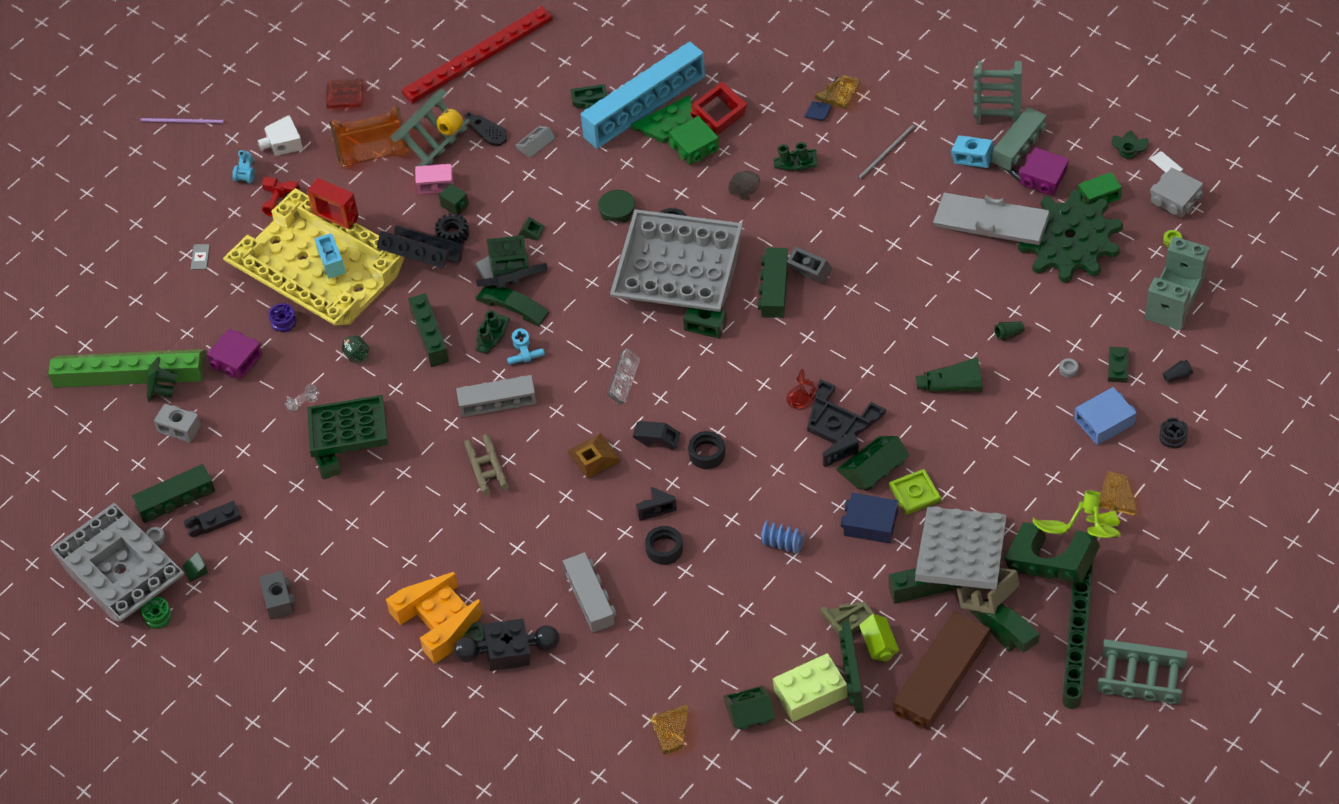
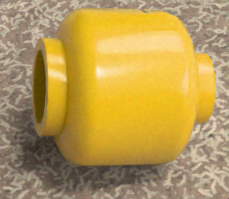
(449, 122)

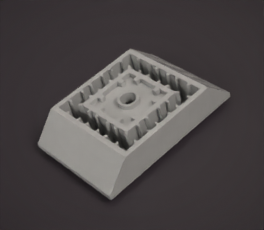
(105, 546)

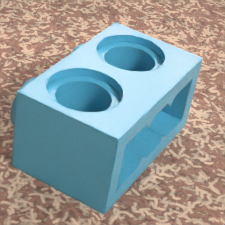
(330, 255)

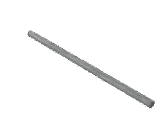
(886, 151)

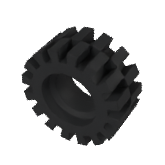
(452, 222)

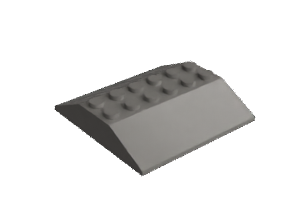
(678, 260)

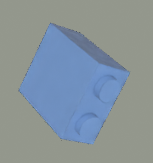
(1105, 415)

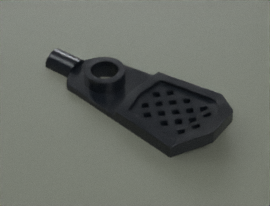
(487, 129)

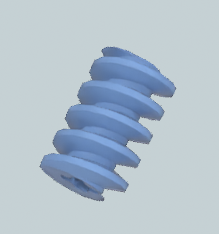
(782, 538)

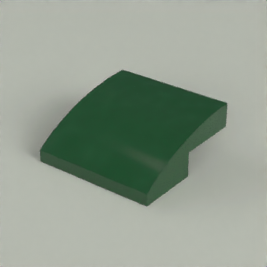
(507, 254)

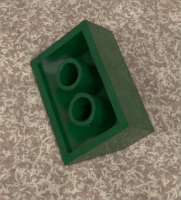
(874, 461)

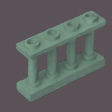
(1014, 87)
(415, 123)
(1144, 654)

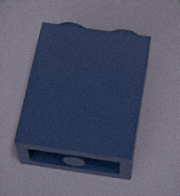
(870, 517)

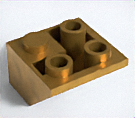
(594, 455)

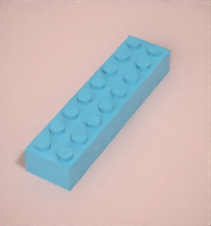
(643, 94)

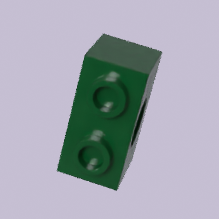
(705, 322)

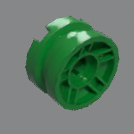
(153, 606)

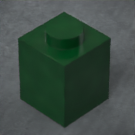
(453, 199)

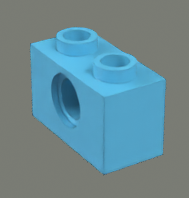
(972, 151)

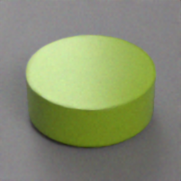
(1169, 235)

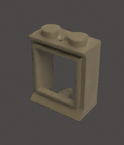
(971, 597)

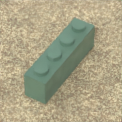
(1019, 138)

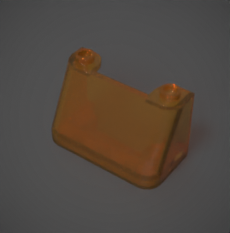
(368, 138)

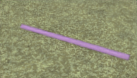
(181, 120)

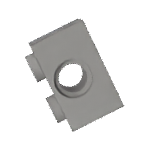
(177, 423)

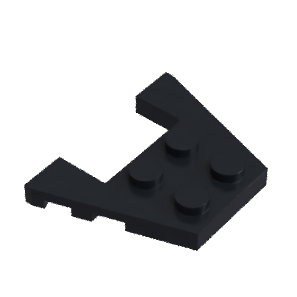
(833, 421)

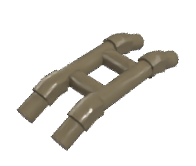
(491, 457)

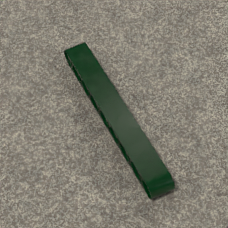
(1079, 635)

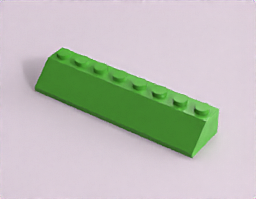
(123, 367)

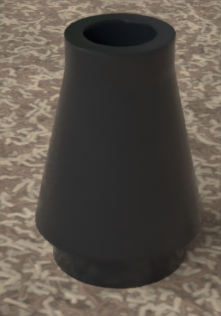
(1179, 371)

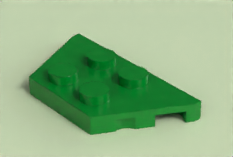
(664, 120)

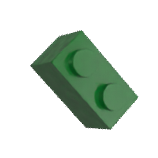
(1102, 187)

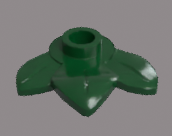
(1129, 144)

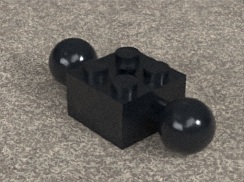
(506, 644)

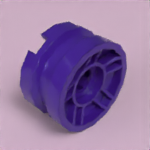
(283, 311)

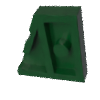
(587, 96)

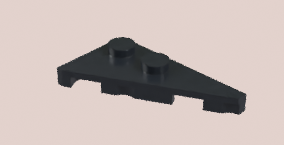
(512, 276)

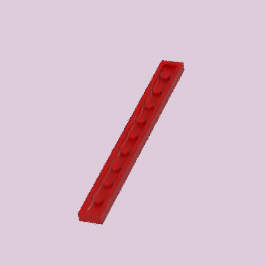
(477, 54)

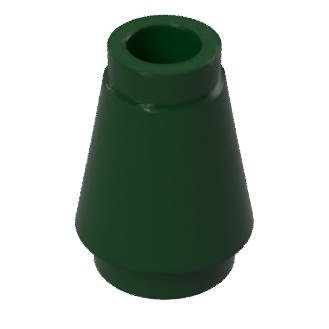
(1006, 330)

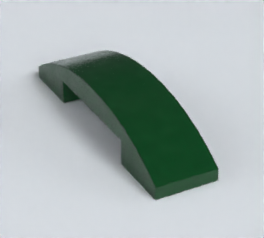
(513, 301)

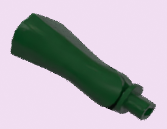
(957, 377)

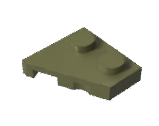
(855, 613)

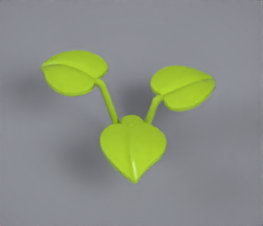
(1091, 506)

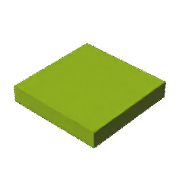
(915, 492)

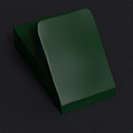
(328, 466)

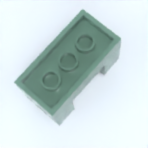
(1175, 292)

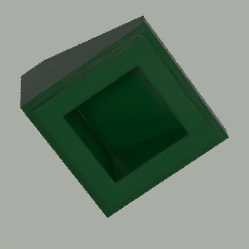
(531, 229)
(195, 567)

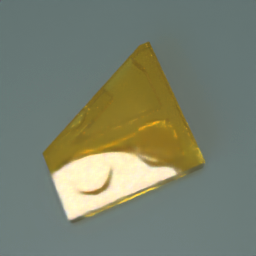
(839, 92)
(1117, 494)
(670, 728)

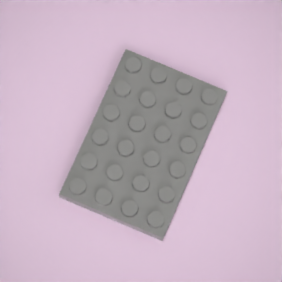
(961, 548)

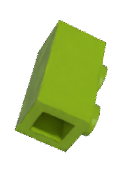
(879, 638)

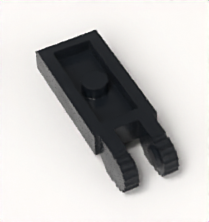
(213, 519)

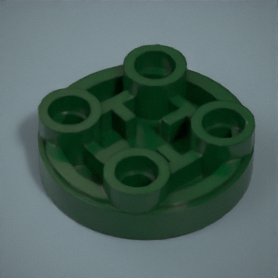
(616, 206)

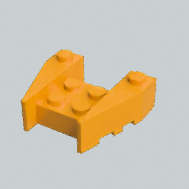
(439, 609)

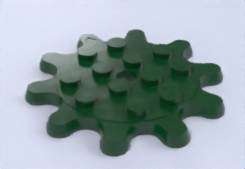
(1082, 250)

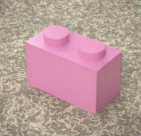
(433, 178)

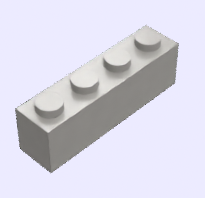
(496, 396)
(589, 592)

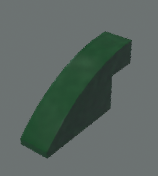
(1009, 628)

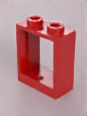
(726, 95)
(322, 193)

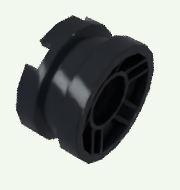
(1171, 439)

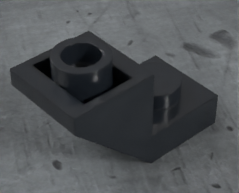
(650, 432)

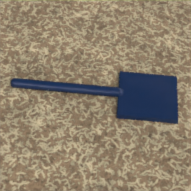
(818, 110)

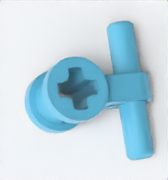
(244, 171)
(525, 355)

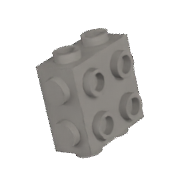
(1176, 192)

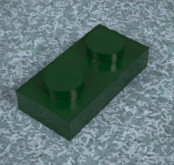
(1118, 364)

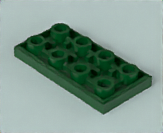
(850, 667)

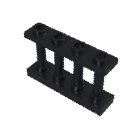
(420, 246)

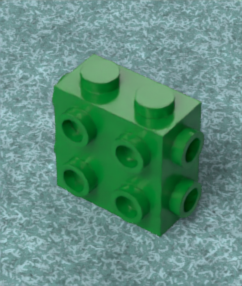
(693, 140)

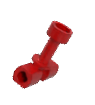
(278, 190)

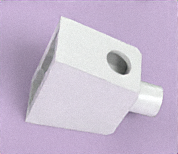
(281, 137)

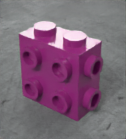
(1043, 171)
(234, 354)

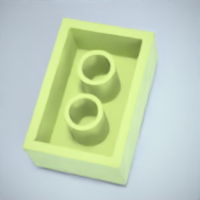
(810, 687)

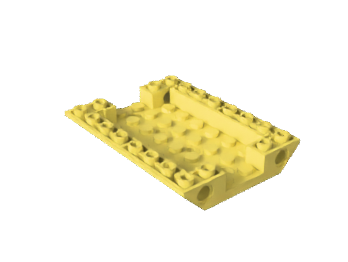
(306, 279)

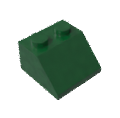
(749, 707)

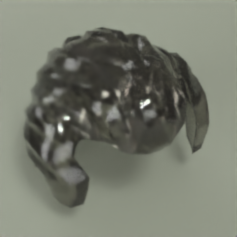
(744, 183)

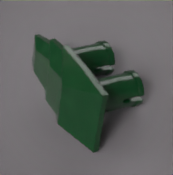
(796, 160)
(491, 331)
(156, 373)

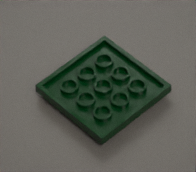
(347, 426)

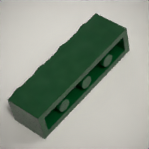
(774, 282)
(428, 330)
(173, 493)
(905, 588)

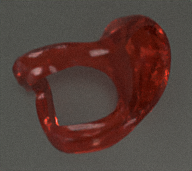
(798, 396)

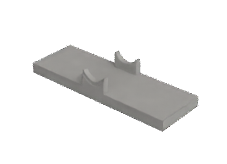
(991, 218)

